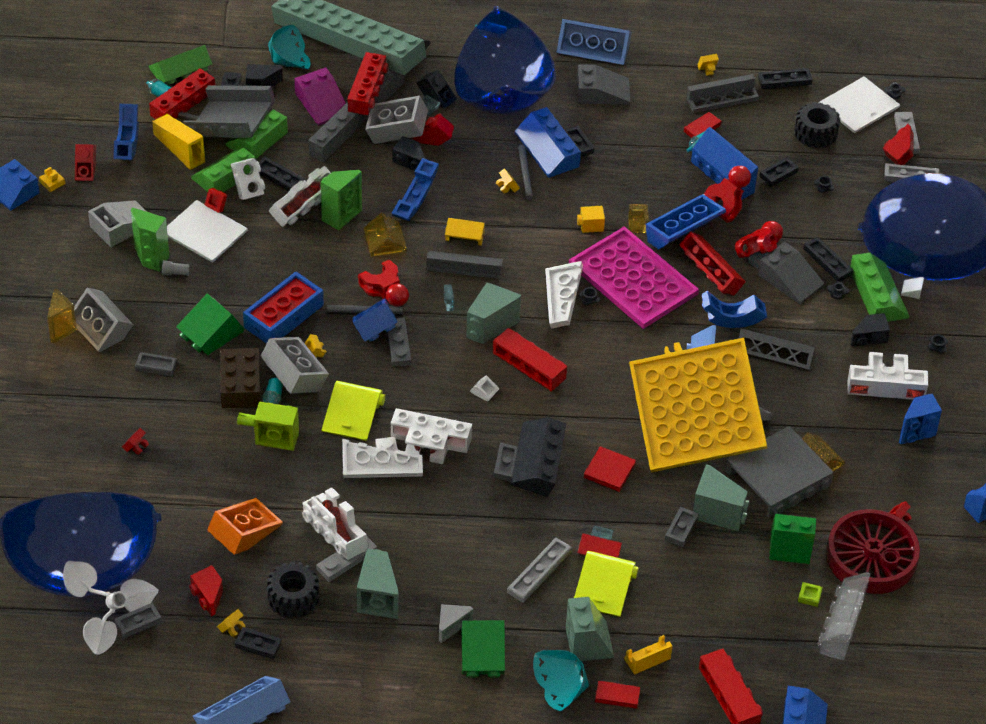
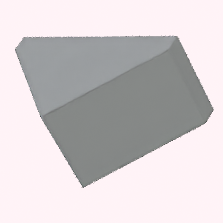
(451, 619)

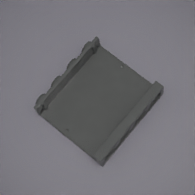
(233, 111)
(783, 471)

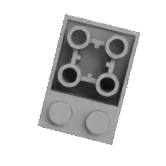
(113, 221)

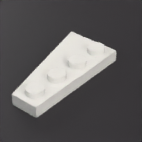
(561, 292)
(369, 461)

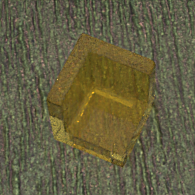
(638, 218)

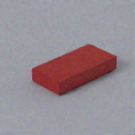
(701, 124)
(599, 545)
(617, 694)

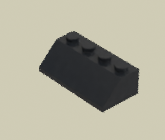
(538, 455)

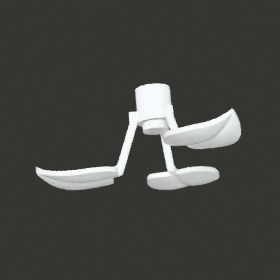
(133, 595)

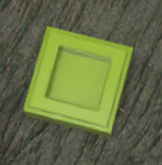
(810, 594)

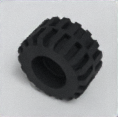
(817, 125)
(288, 577)

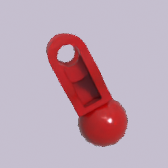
(730, 191)
(760, 240)
(385, 284)

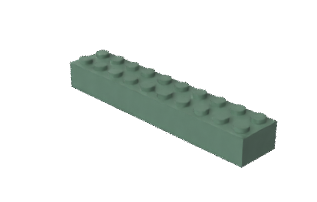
(351, 32)

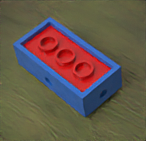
(283, 308)

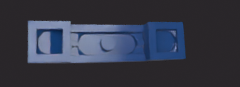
(417, 190)

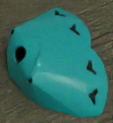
(284, 50)
(562, 678)

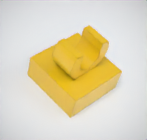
(708, 63)
(51, 179)
(508, 182)
(315, 346)
(230, 622)

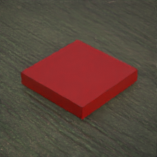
(609, 469)

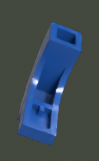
(127, 137)
(734, 314)

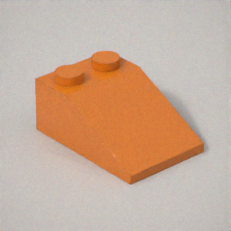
(243, 525)

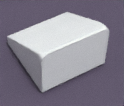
(912, 287)
(485, 388)

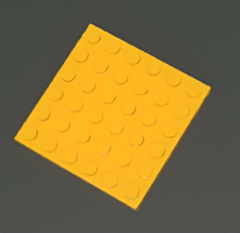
(697, 405)

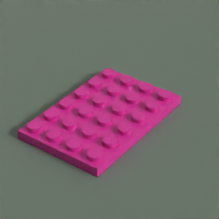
(634, 277)

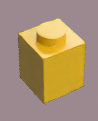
(591, 219)

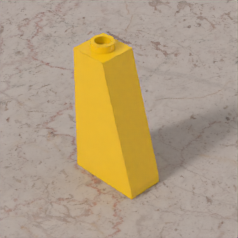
(180, 140)

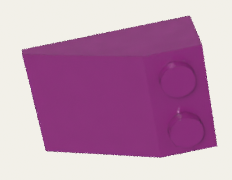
(319, 95)

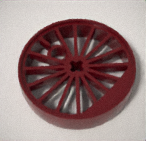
(873, 550)

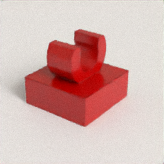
(215, 200)
(134, 442)
(901, 511)

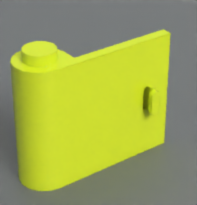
(352, 410)
(606, 581)

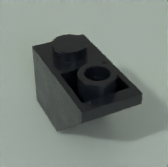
(263, 75)
(435, 86)
(407, 153)
(871, 330)

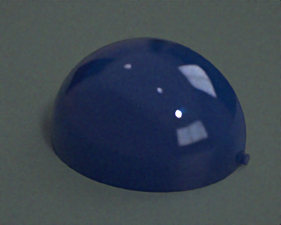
(503, 65)
(928, 227)
(95, 528)

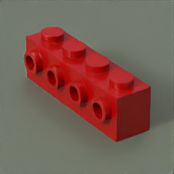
(367, 83)
(182, 95)
(712, 263)
(530, 359)
(729, 688)

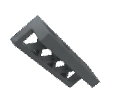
(720, 90)
(464, 264)
(778, 342)

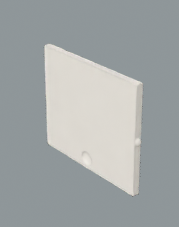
(861, 104)
(205, 231)

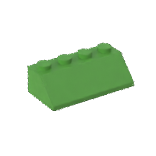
(877, 287)

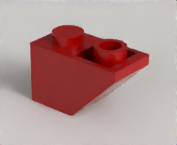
(436, 131)
(901, 146)
(85, 162)
(208, 588)

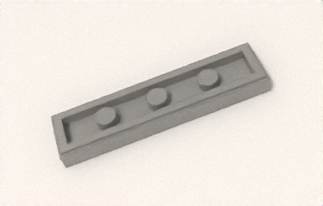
(539, 570)

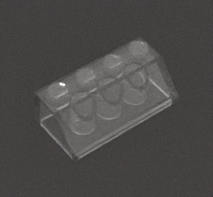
(844, 616)

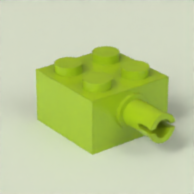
(273, 425)

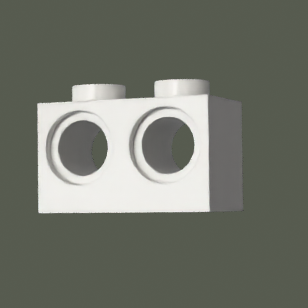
(242, 180)

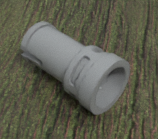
(170, 268)

